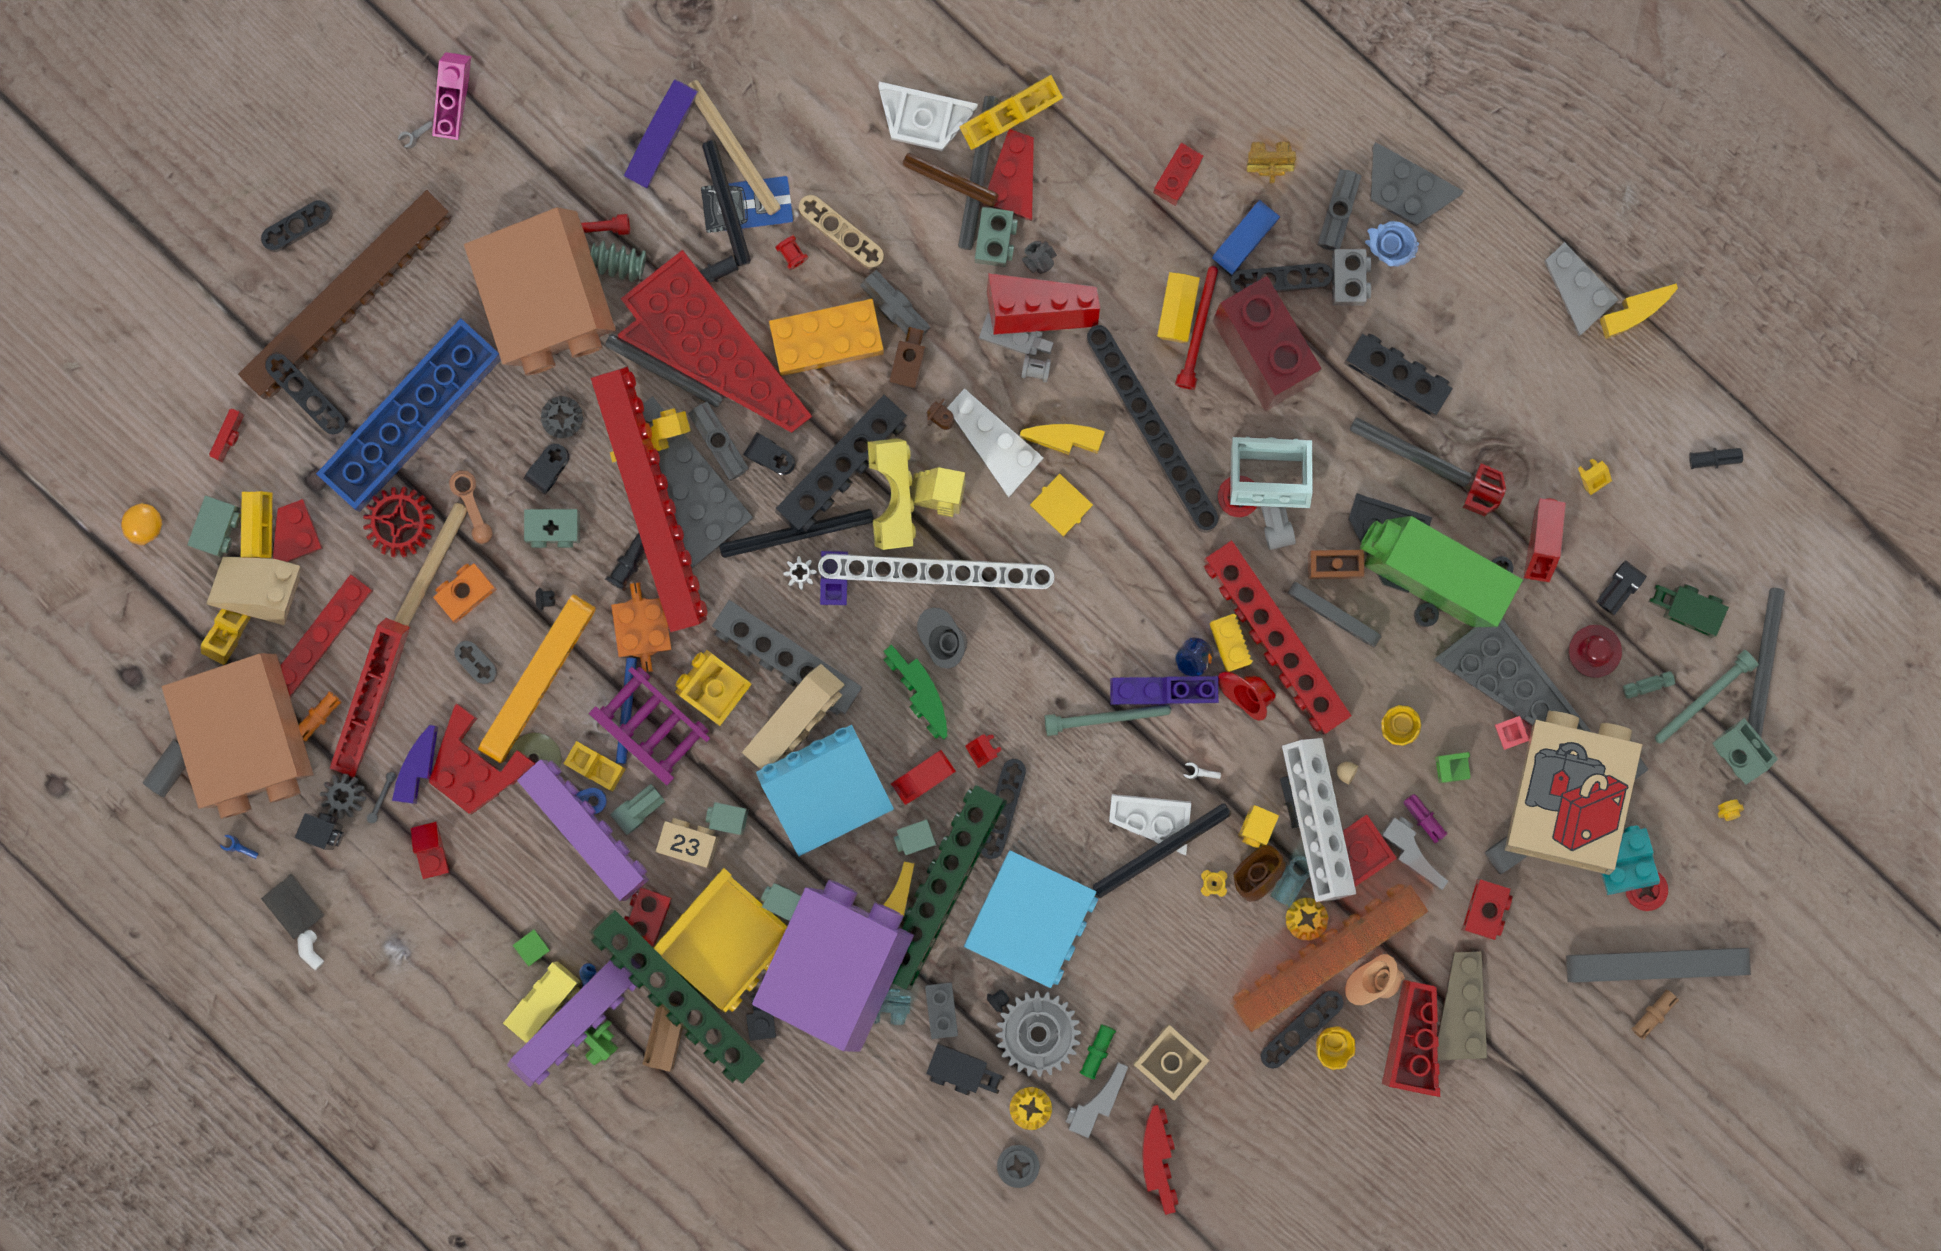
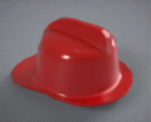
(1248, 693)

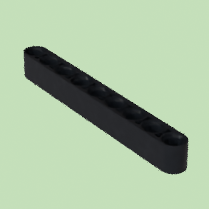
(1153, 443)

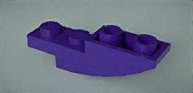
(1164, 690)

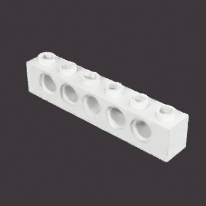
(1319, 819)

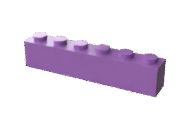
(583, 829)
(571, 1023)

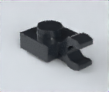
(760, 1024)

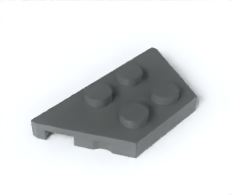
(1407, 188)

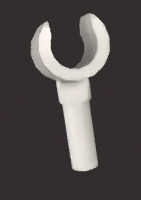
(1201, 772)

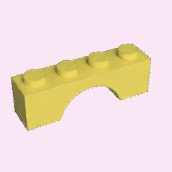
(895, 525)

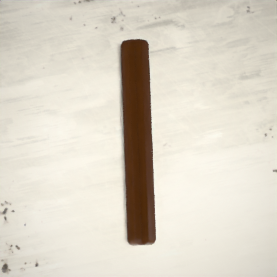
(950, 179)

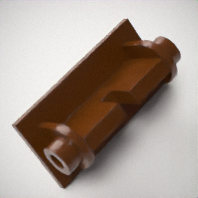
(940, 415)

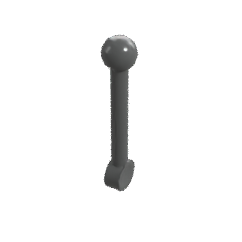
(372, 817)

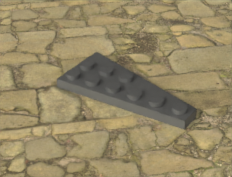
(701, 499)
(1505, 672)

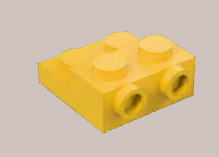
(712, 687)

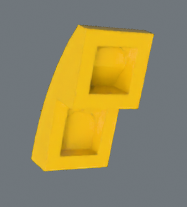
(594, 766)

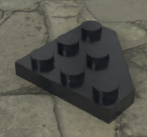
(1367, 510)

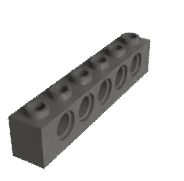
(734, 615)

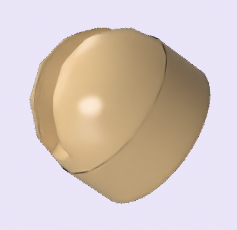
(1347, 771)

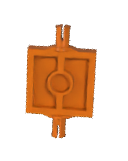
(640, 627)

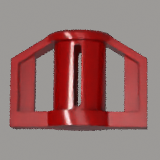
(1485, 491)

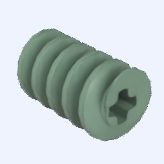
(618, 261)

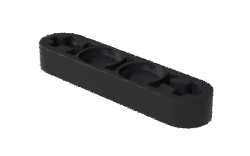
(1280, 275)
(302, 395)
(1009, 809)
(1299, 1026)

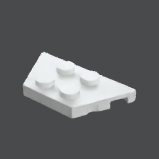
(923, 116)

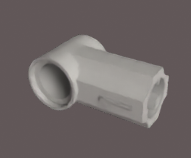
(1278, 529)

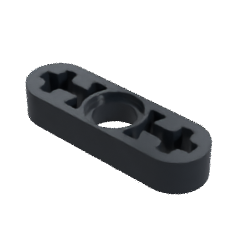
(283, 242)

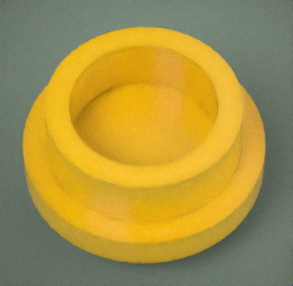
(1730, 810)

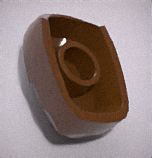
(1259, 873)

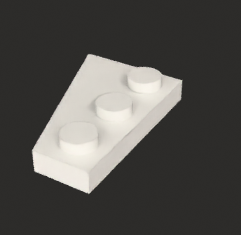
(1150, 816)

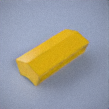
(1178, 307)
(256, 524)

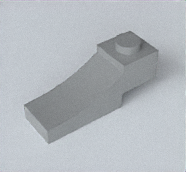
(1402, 836)
(1084, 1116)

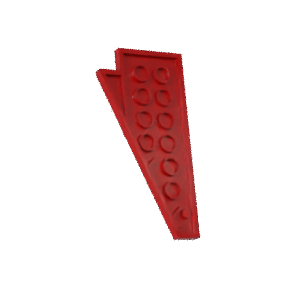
(697, 334)

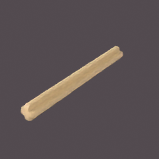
(734, 149)
(431, 564)

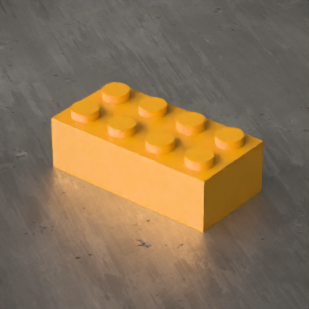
(826, 337)

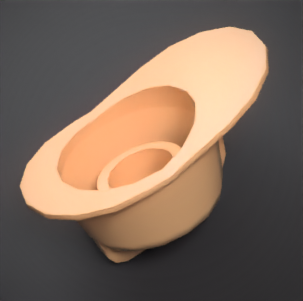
(1374, 980)

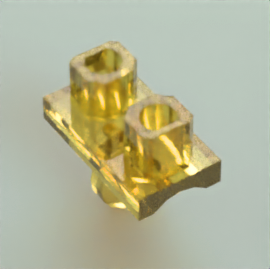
(1271, 163)

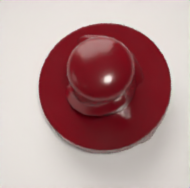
(1595, 651)

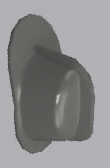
(941, 637)

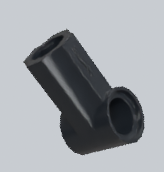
(1624, 583)

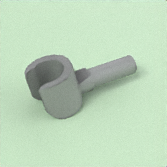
(415, 134)

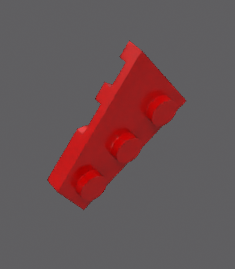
(1014, 175)

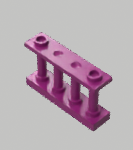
(625, 732)

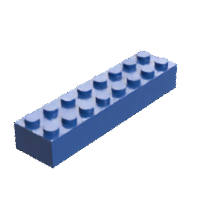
(409, 415)

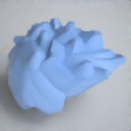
(1393, 243)

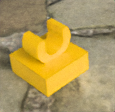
(1595, 477)

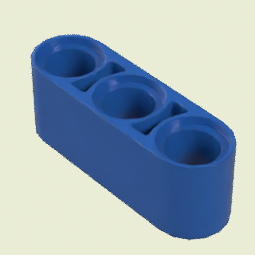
(1246, 237)

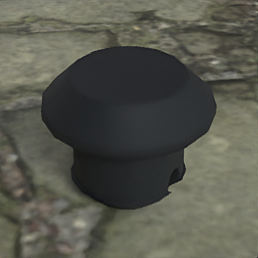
(543, 599)
(998, 1000)

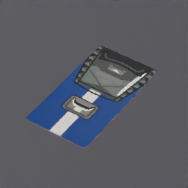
(748, 207)

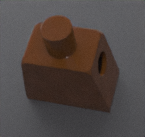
(906, 372)

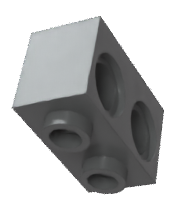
(941, 1010)

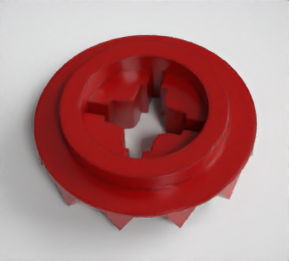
(1224, 502)
(1647, 902)

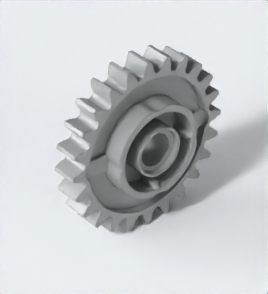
(1038, 1054)

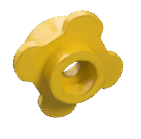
(1208, 888)

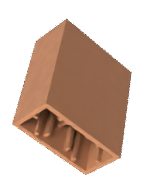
(540, 290)
(238, 734)

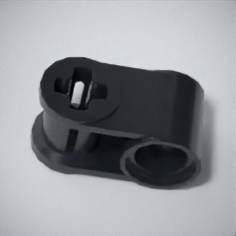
(766, 452)
(545, 472)

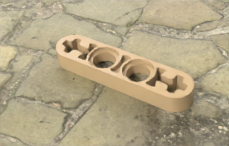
(839, 234)

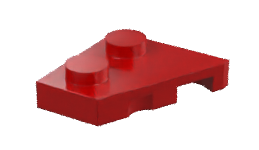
(295, 533)

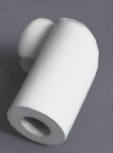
(305, 949)

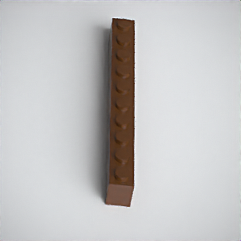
(349, 291)

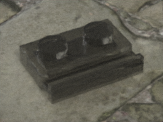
(293, 906)

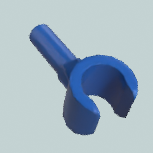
(236, 846)

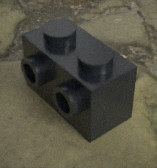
(320, 830)

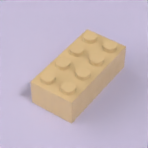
(795, 717)

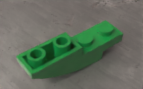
(926, 700)

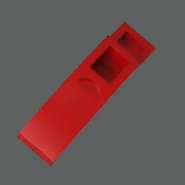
(1155, 1148)

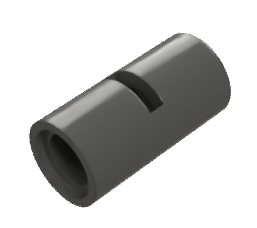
(166, 770)

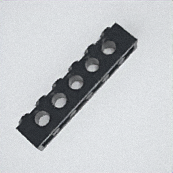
(790, 510)

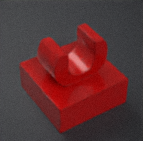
(981, 750)

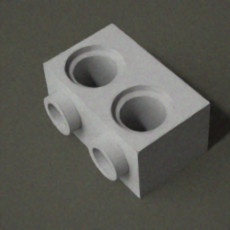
(1344, 277)

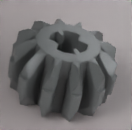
(341, 806)

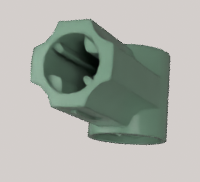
(633, 812)

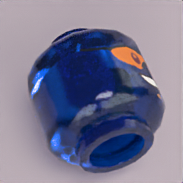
(1194, 657)

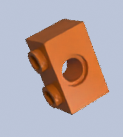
(479, 587)

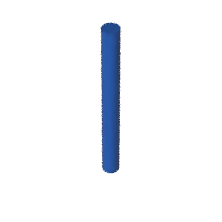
(626, 710)

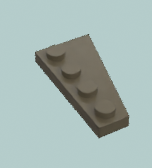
(1463, 1015)

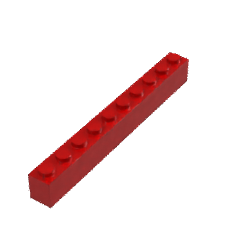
(649, 499)

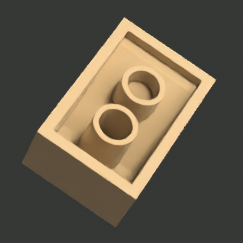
(255, 587)

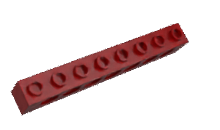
(1320, 721)

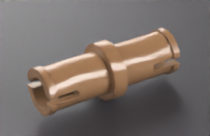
(1655, 1014)

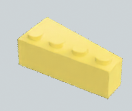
(939, 490)

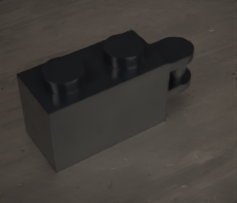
(961, 1070)

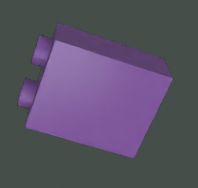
(834, 966)

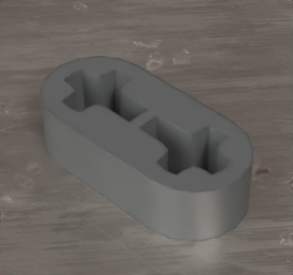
(480, 658)

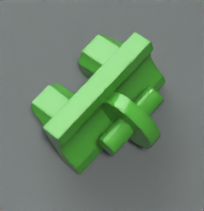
(600, 1043)

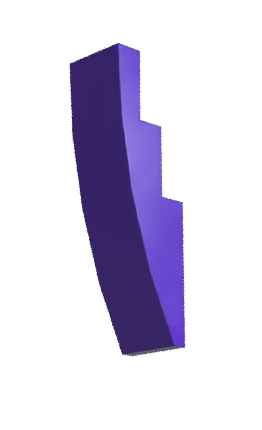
(661, 133)

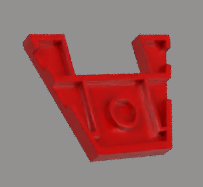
(465, 774)

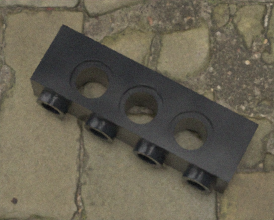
(1383, 375)

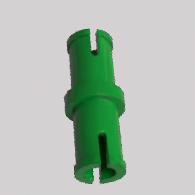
(1097, 1051)

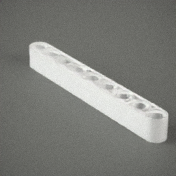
(948, 577)

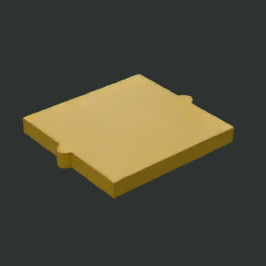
(1061, 505)

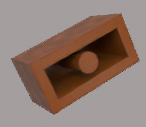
(1336, 564)

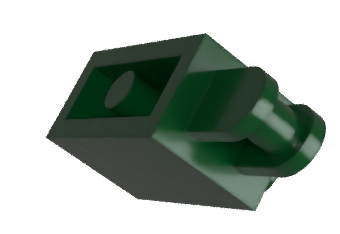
(1691, 609)

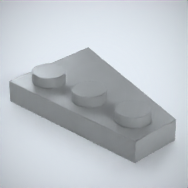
(1579, 287)

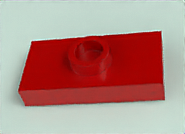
(227, 435)

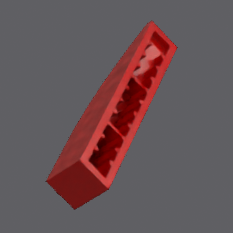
(369, 695)

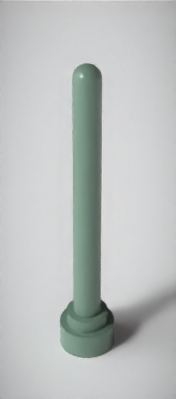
(1744, 663)
(1056, 724)

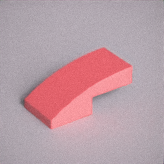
(1513, 732)

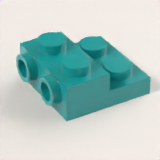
(1634, 863)

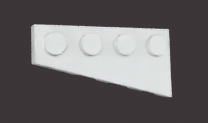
(999, 447)

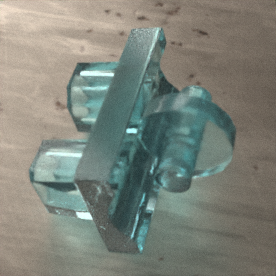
(896, 1005)

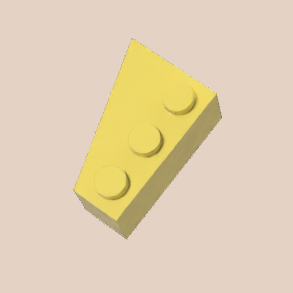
(543, 1001)

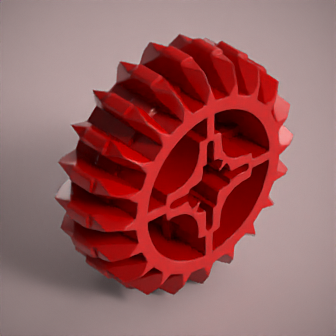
(400, 510)

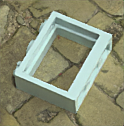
(1271, 493)

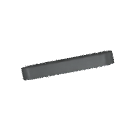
(1334, 614)

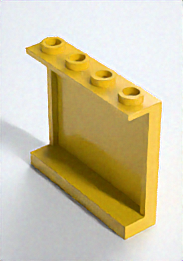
(722, 942)

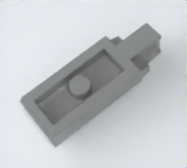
(1024, 342)

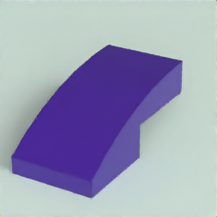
(832, 590)

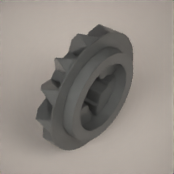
(571, 424)
(1010, 1176)

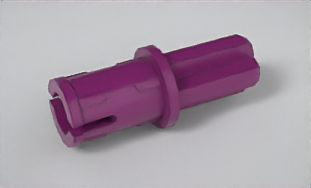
(1425, 818)

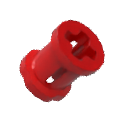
(791, 252)

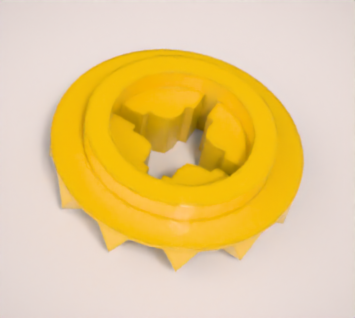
(1305, 931)
(1041, 1101)

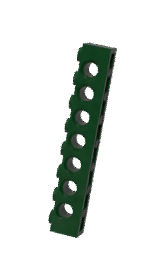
(955, 879)
(747, 1058)

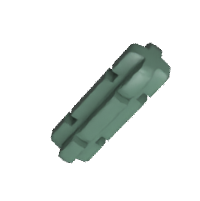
(1648, 685)

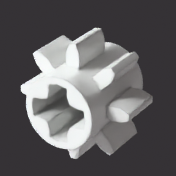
(794, 567)

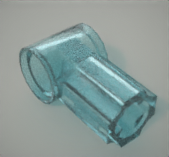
(1290, 883)

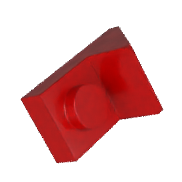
(429, 850)

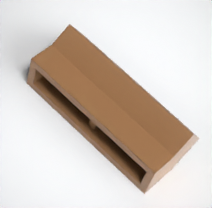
(662, 1042)

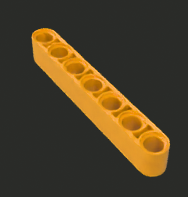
(537, 678)

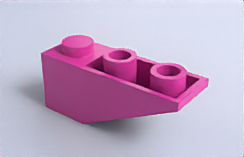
(451, 94)

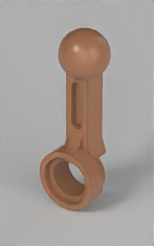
(481, 531)

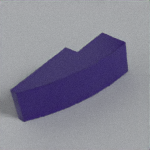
(416, 766)

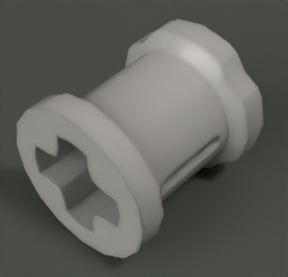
(1036, 368)

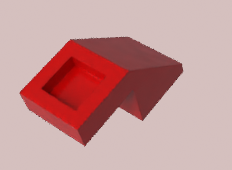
(923, 777)

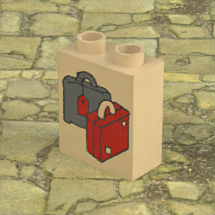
(1574, 793)

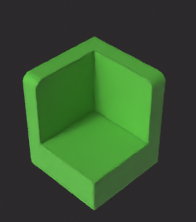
(1453, 767)

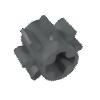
(1039, 257)

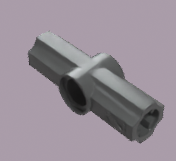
(1344, 195)
(893, 303)
(727, 455)

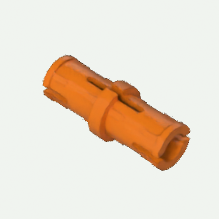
(318, 715)

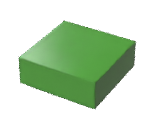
(531, 947)

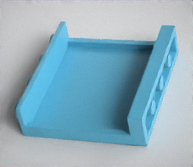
(824, 790)
(1031, 919)

